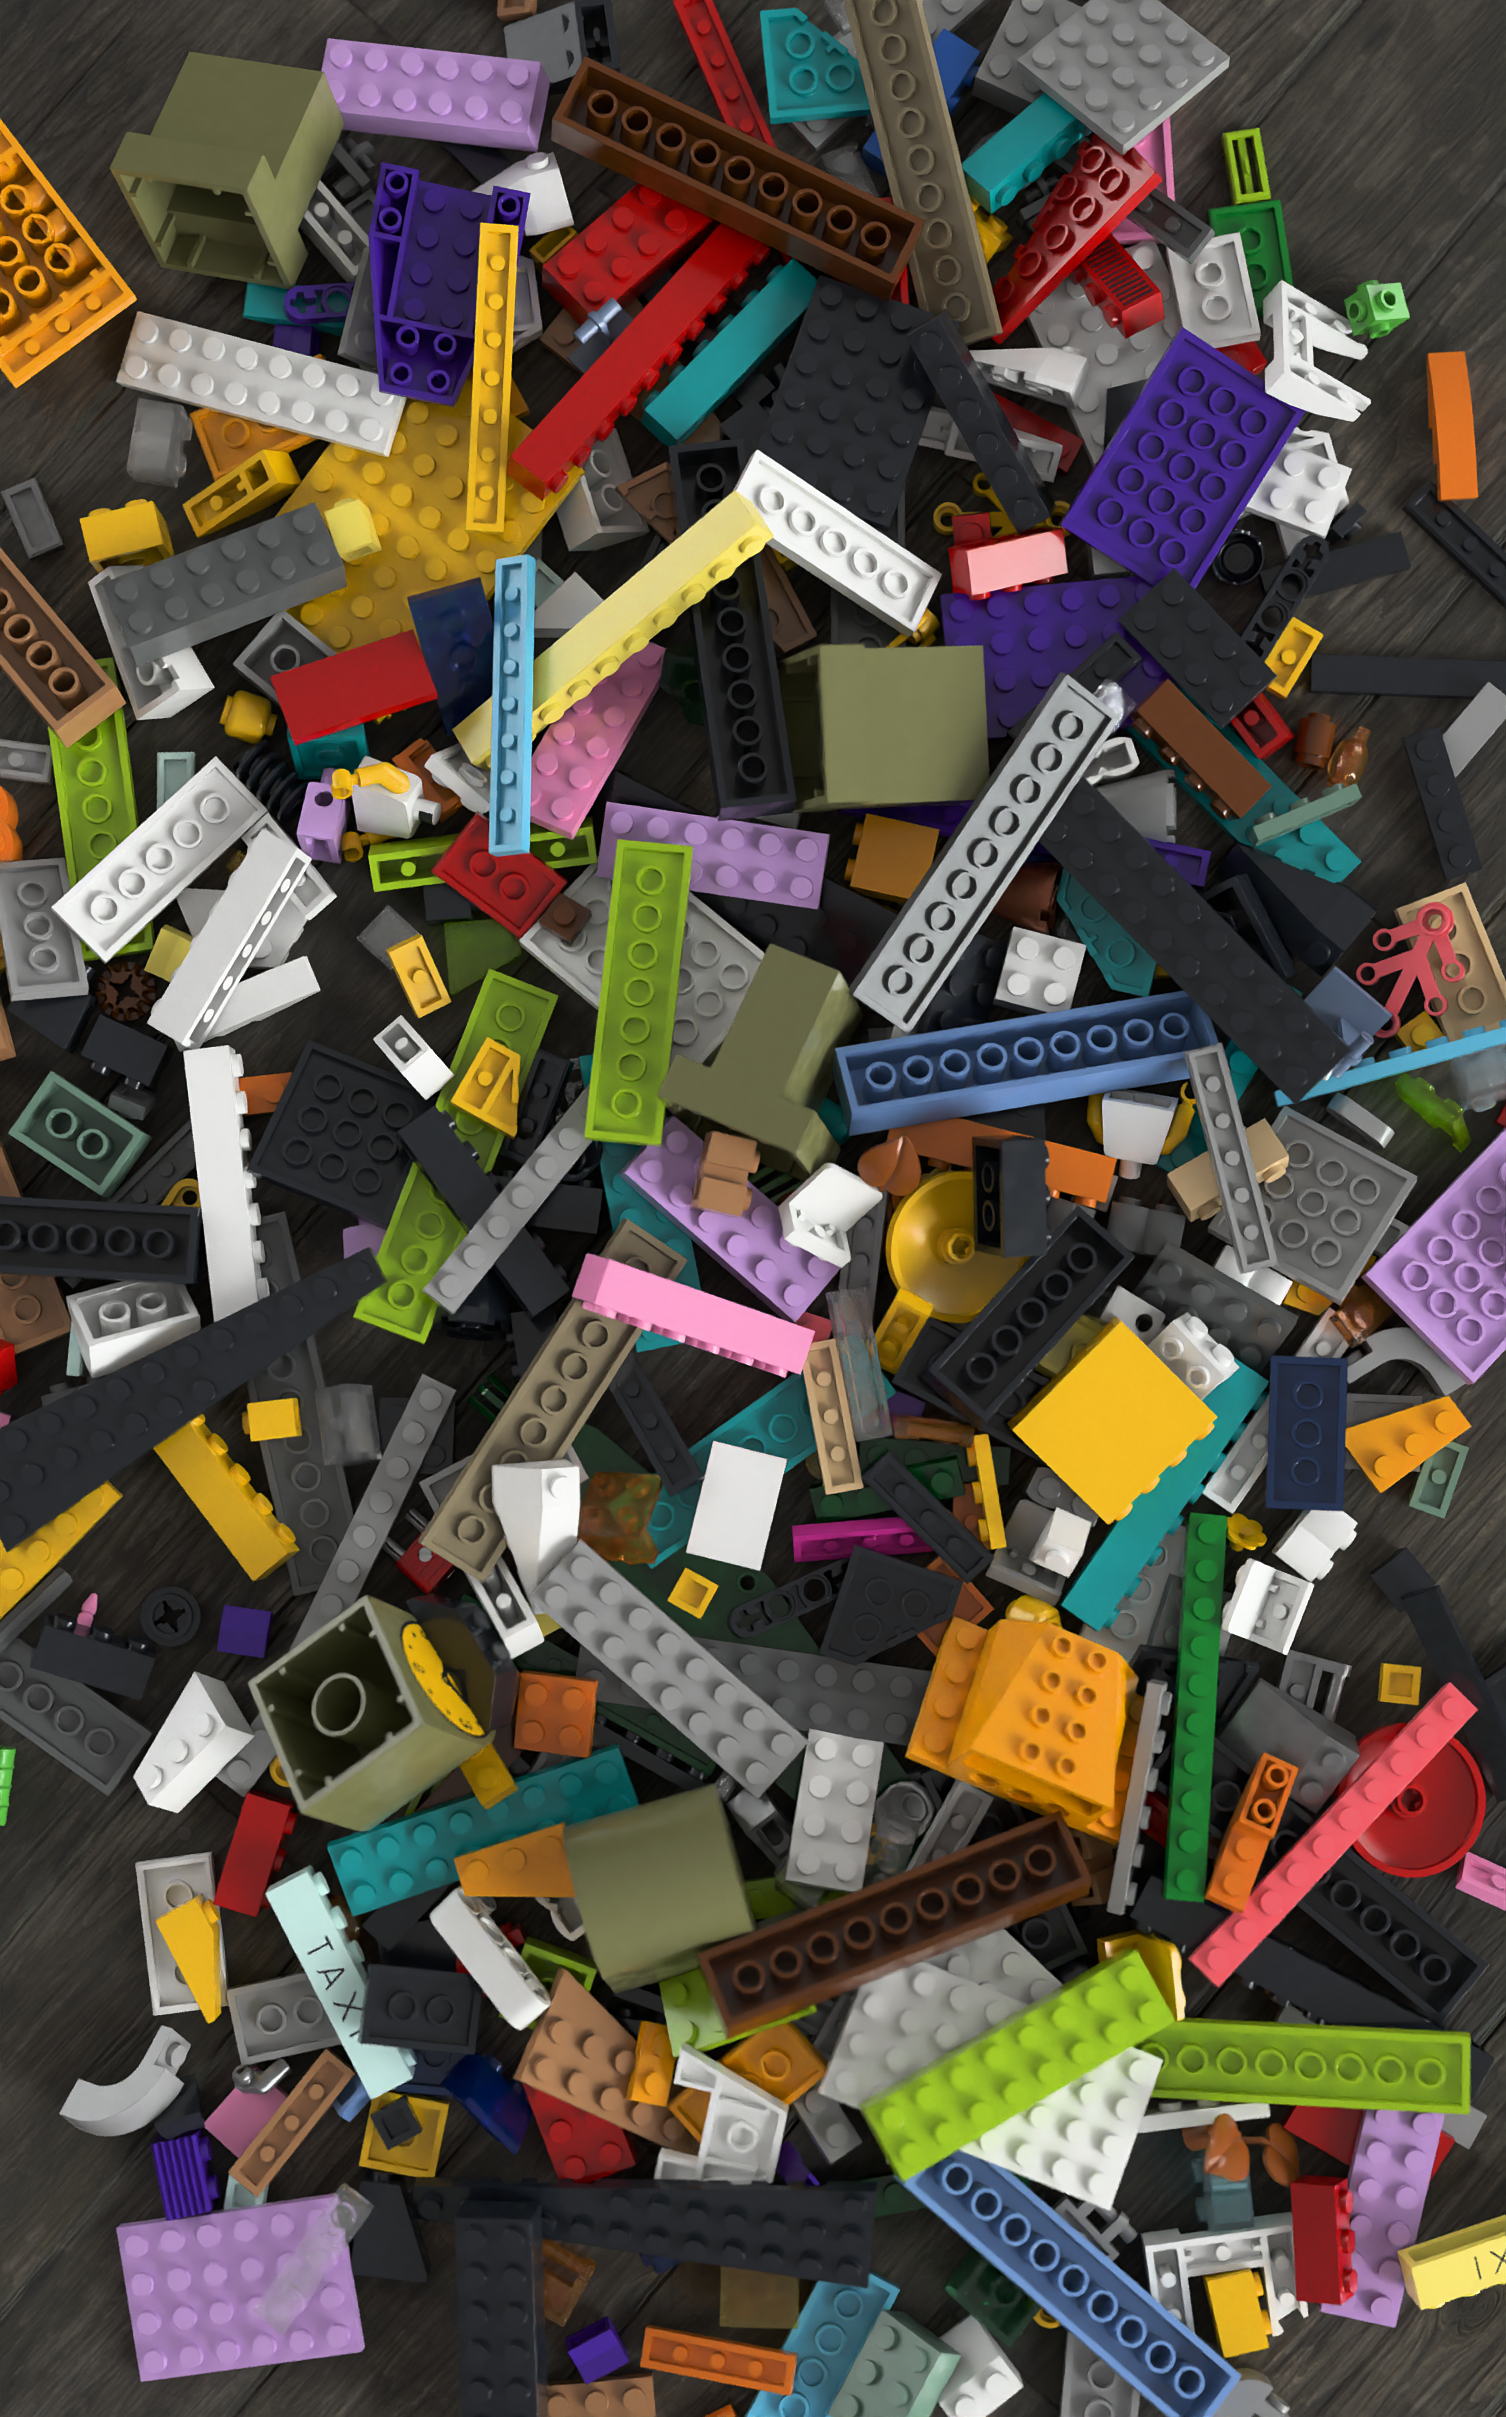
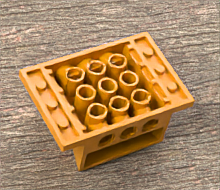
(51, 271)
(1033, 1720)

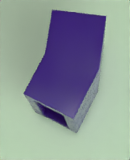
(298, 339)
(245, 1631)
(791, 2166)
(597, 2350)

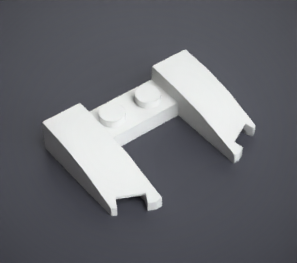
(1291, 376)
(1176, 2256)

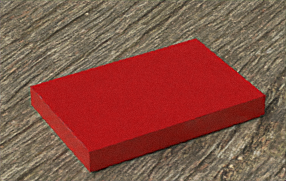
(505, 887)

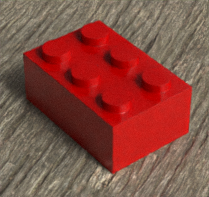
(579, 2142)

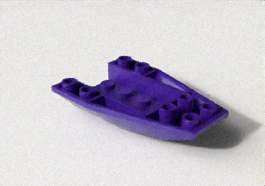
(427, 279)

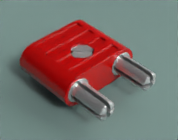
(419, 1563)

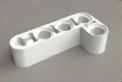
(490, 1957)

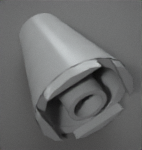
(1146, 803)

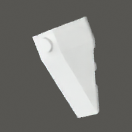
(548, 200)
(1037, 372)

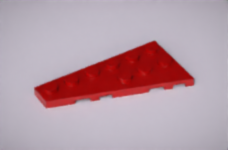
(1071, 225)

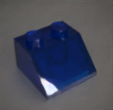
(490, 2099)

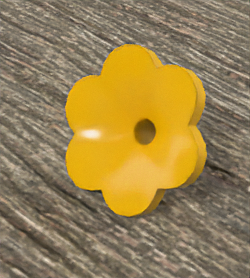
(1244, 1533)

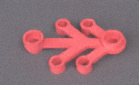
(1415, 962)

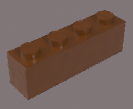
(1199, 751)

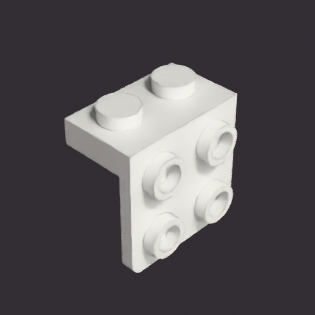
(825, 1210)
(1193, 1355)
(1266, 1606)

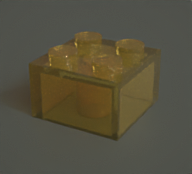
(758, 2299)

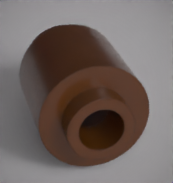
(1314, 741)

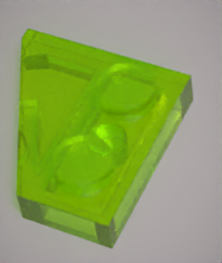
(475, 948)
(1434, 1110)

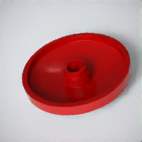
(1430, 1819)

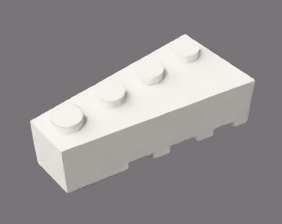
(159, 686)

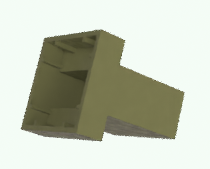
(231, 168)
(885, 726)
(773, 1065)

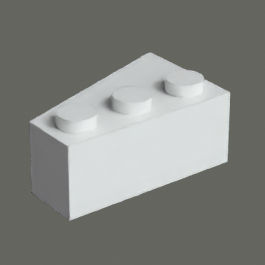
(192, 1744)

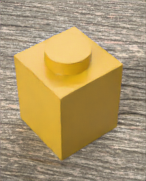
(272, 1419)

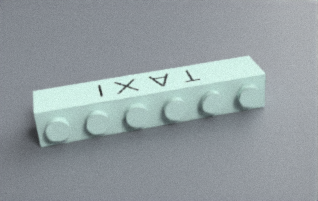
(336, 1974)

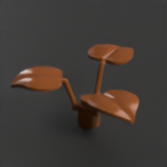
(888, 1167)
(1229, 2155)

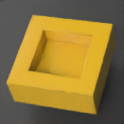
(1418, 1032)
(692, 1593)
(1399, 1683)

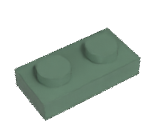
(1437, 1480)

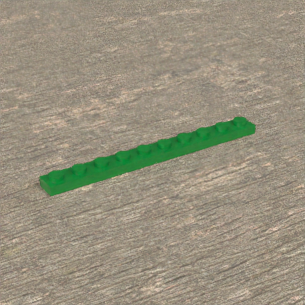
(1195, 1708)

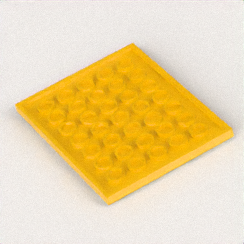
(419, 519)

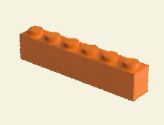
(1069, 1168)

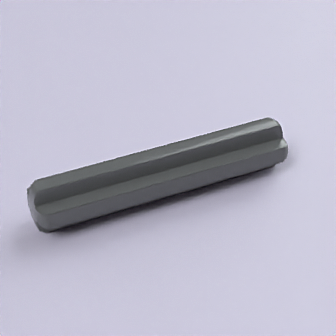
(33, 1605)

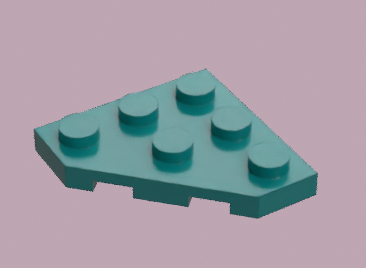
(808, 71)
(1116, 953)

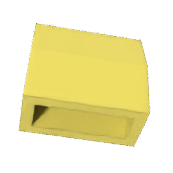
(168, 952)

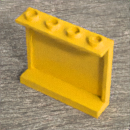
(1113, 1421)

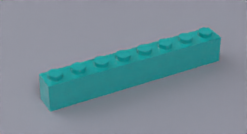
(1136, 1537)

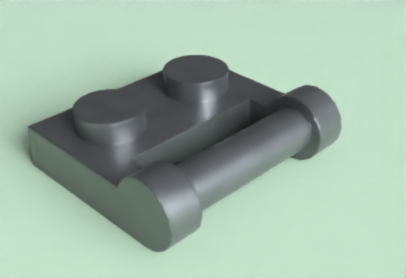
(1301, 1678)

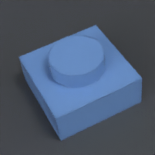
(351, 2099)

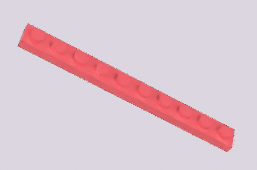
(1333, 1834)

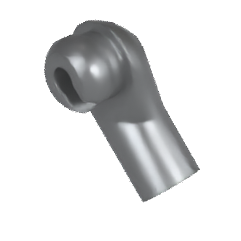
(257, 2081)

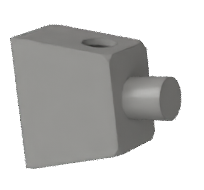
(1127, 1307)

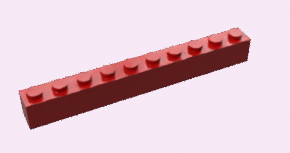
(635, 360)

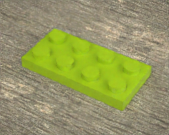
(694, 2019)

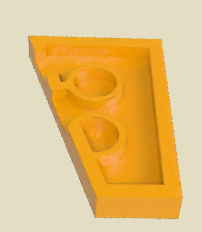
(1403, 1440)
(519, 1867)

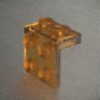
(618, 1514)

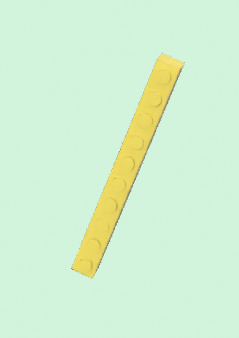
(630, 618)

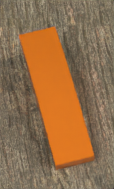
(1451, 425)

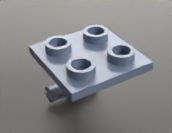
(598, 334)
(1349, 1013)

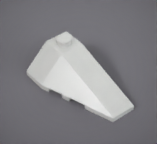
(538, 1514)

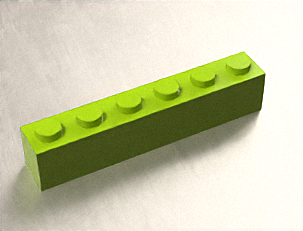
(410, 861)

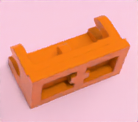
(413, 761)

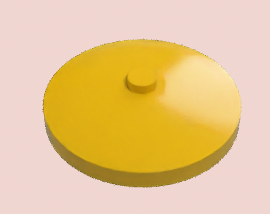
(934, 1249)

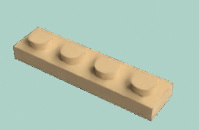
(831, 1419)

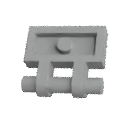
(1116, 2224)

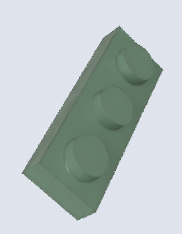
(1303, 813)

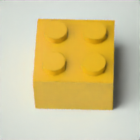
(126, 536)

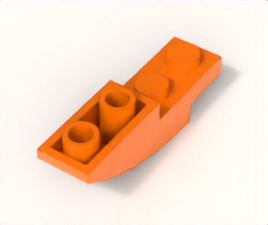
(1250, 1832)

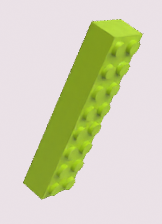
(1016, 2063)

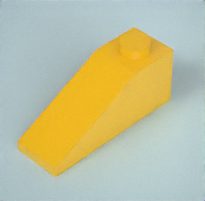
(243, 491)
(195, 1944)

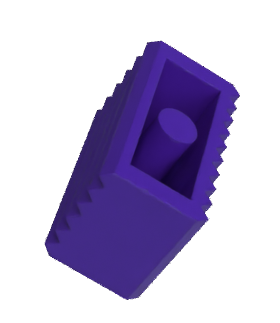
(185, 2174)

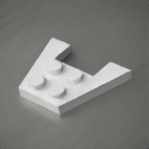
(740, 2127)

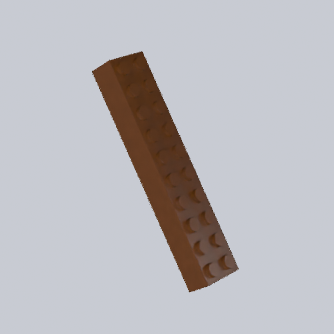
(736, 179)
(893, 1924)

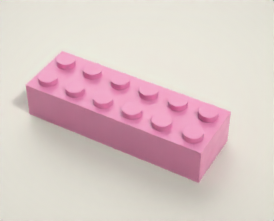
(692, 1316)

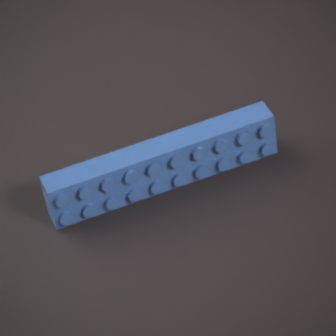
(1018, 1062)
(1075, 2284)

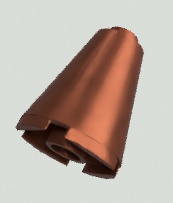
(1032, 897)

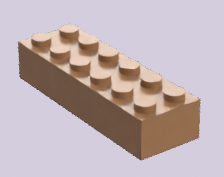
(50, 662)

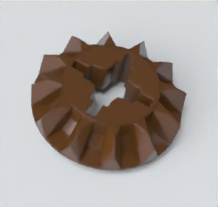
(129, 1008)

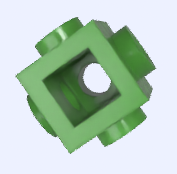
(1376, 308)

